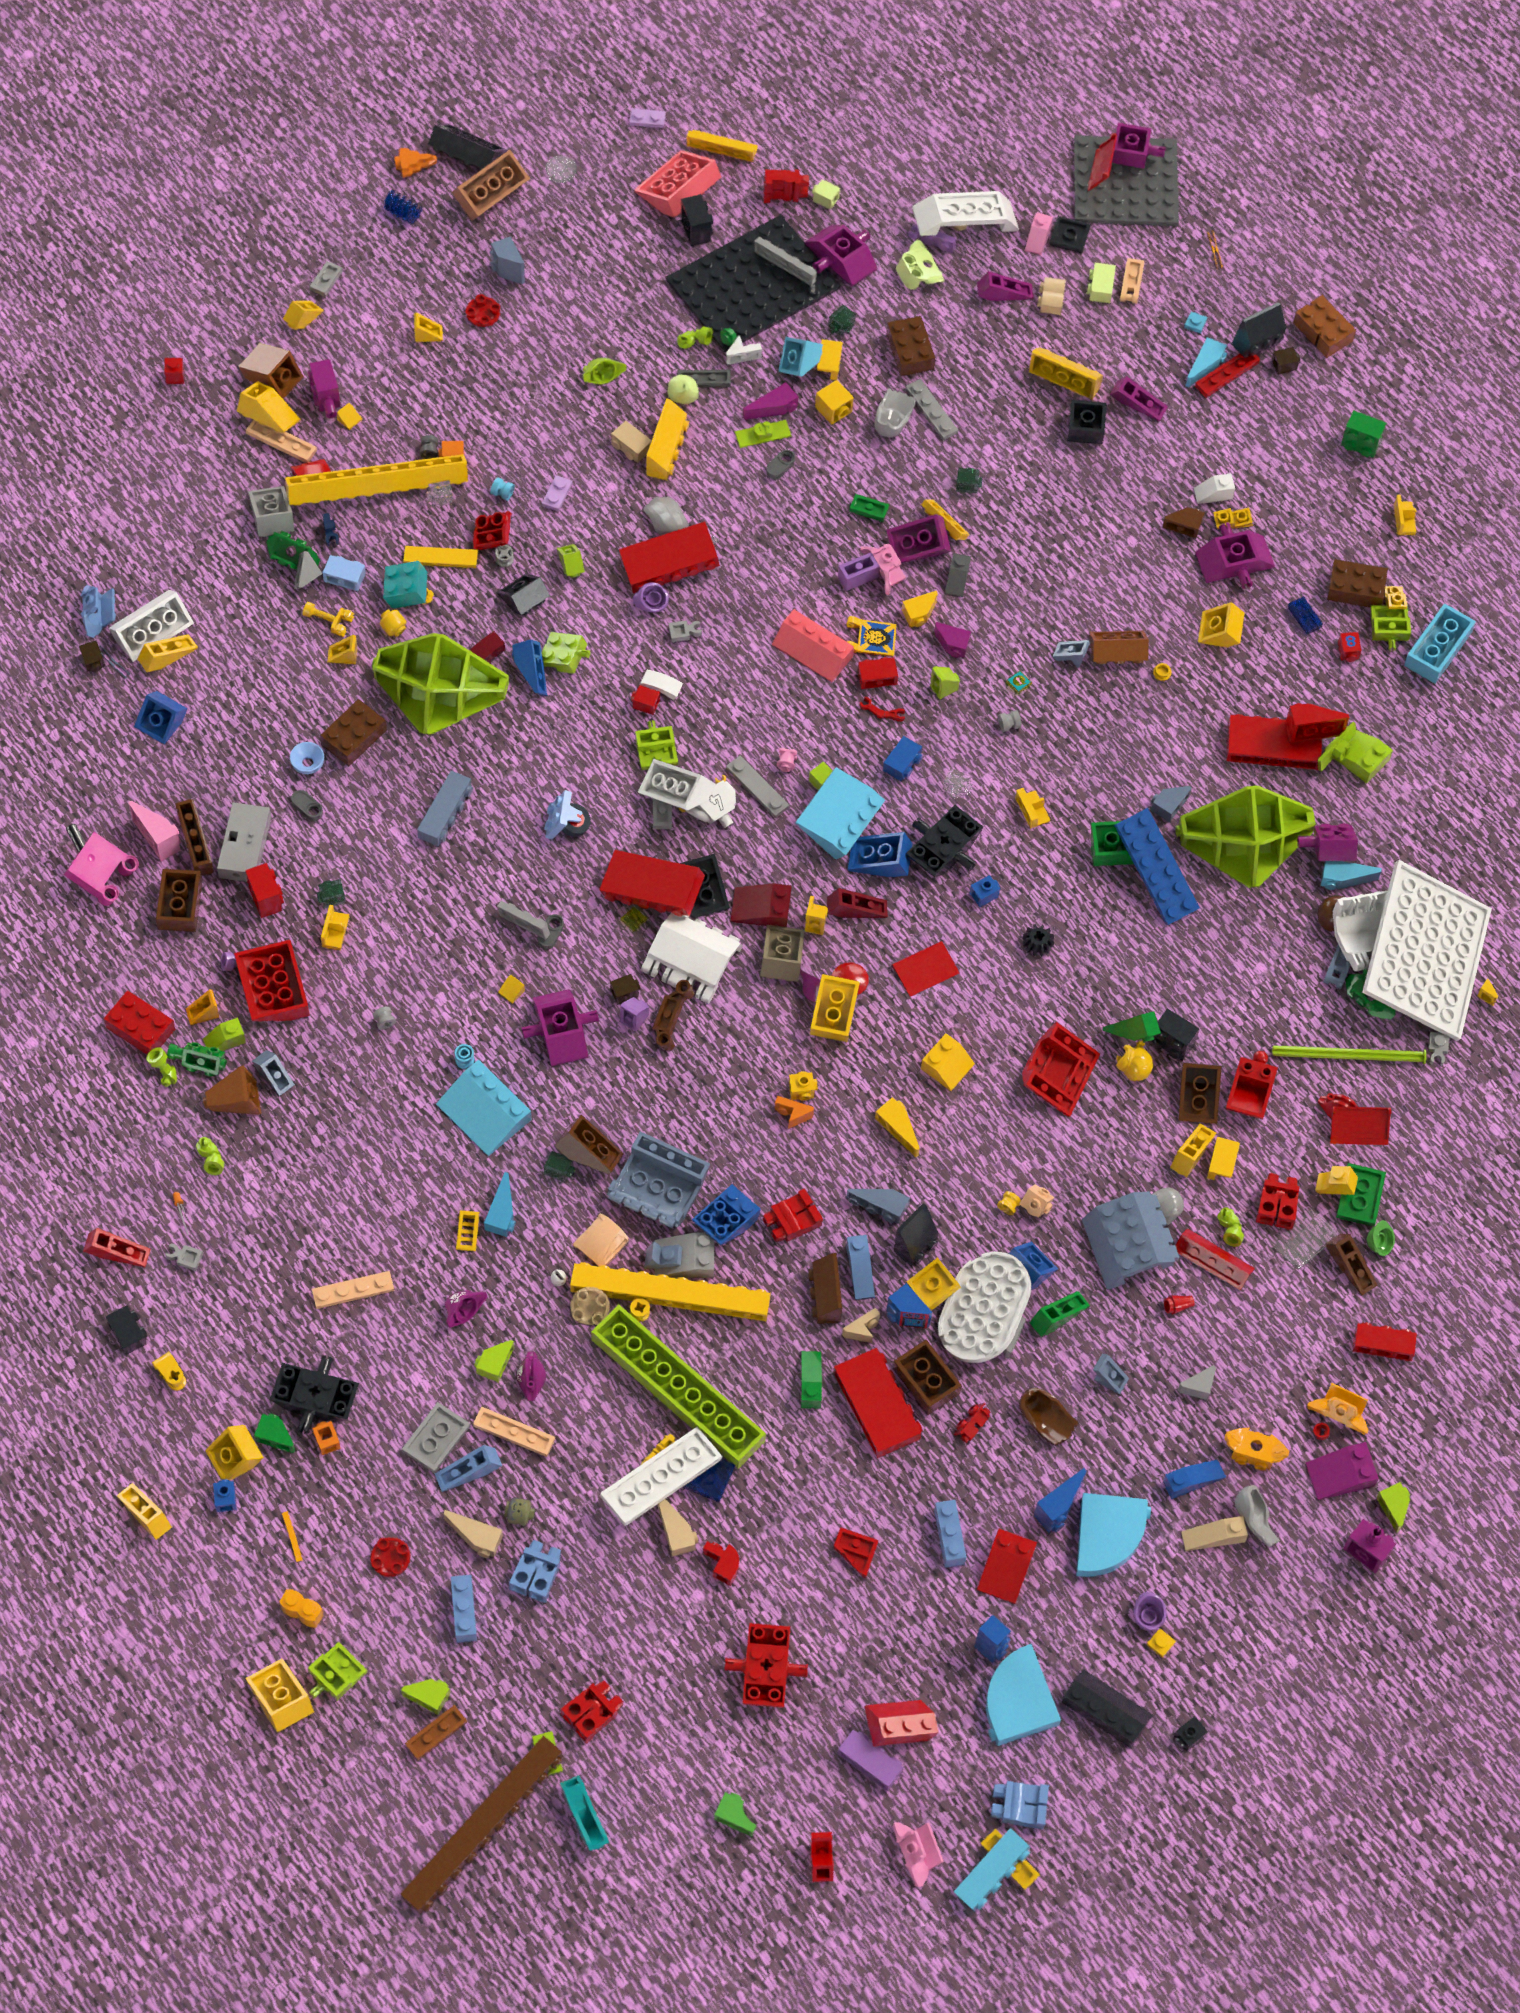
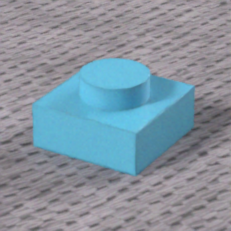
(1195, 322)

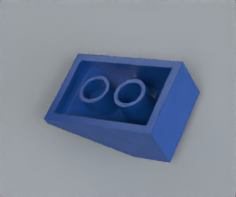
(881, 855)
(1055, 1506)

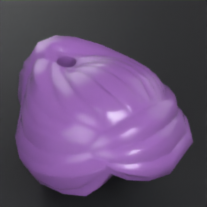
(655, 595)
(1149, 1611)

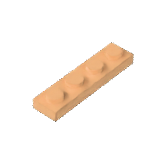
(282, 441)
(353, 1289)
(514, 1431)

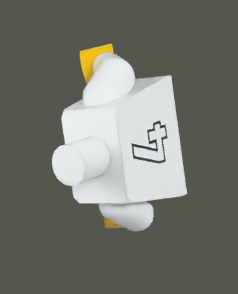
(718, 805)

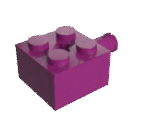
(1134, 146)
(324, 387)
(1332, 842)
(1370, 1545)

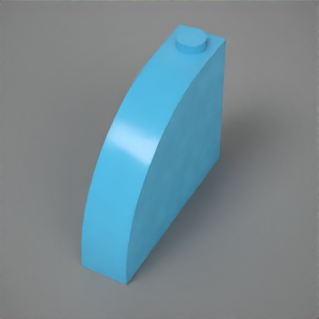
(1109, 1532)
(1019, 1699)

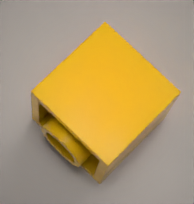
(834, 402)

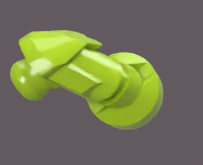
(688, 338)
(157, 1058)
(213, 1163)
(1233, 1235)

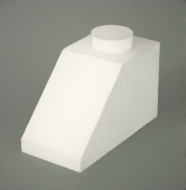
(1215, 489)

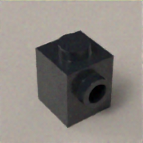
(1190, 1734)

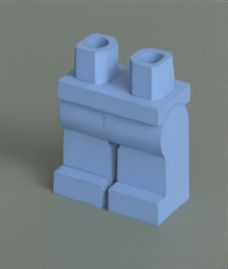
(537, 1566)
(1021, 1804)

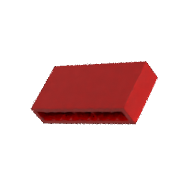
(670, 557)
(1267, 743)
(651, 883)
(877, 1402)

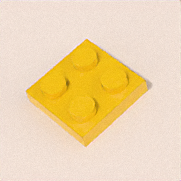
(934, 1284)

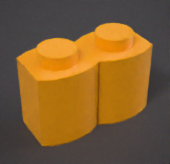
(296, 1606)

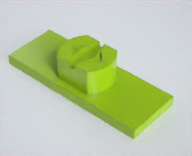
(763, 433)
(1339, 747)

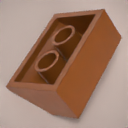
(1119, 646)

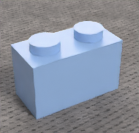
(344, 572)

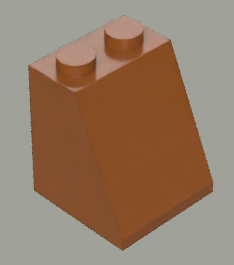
(272, 367)

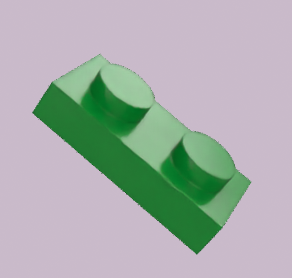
(869, 508)

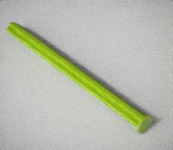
(1345, 1053)

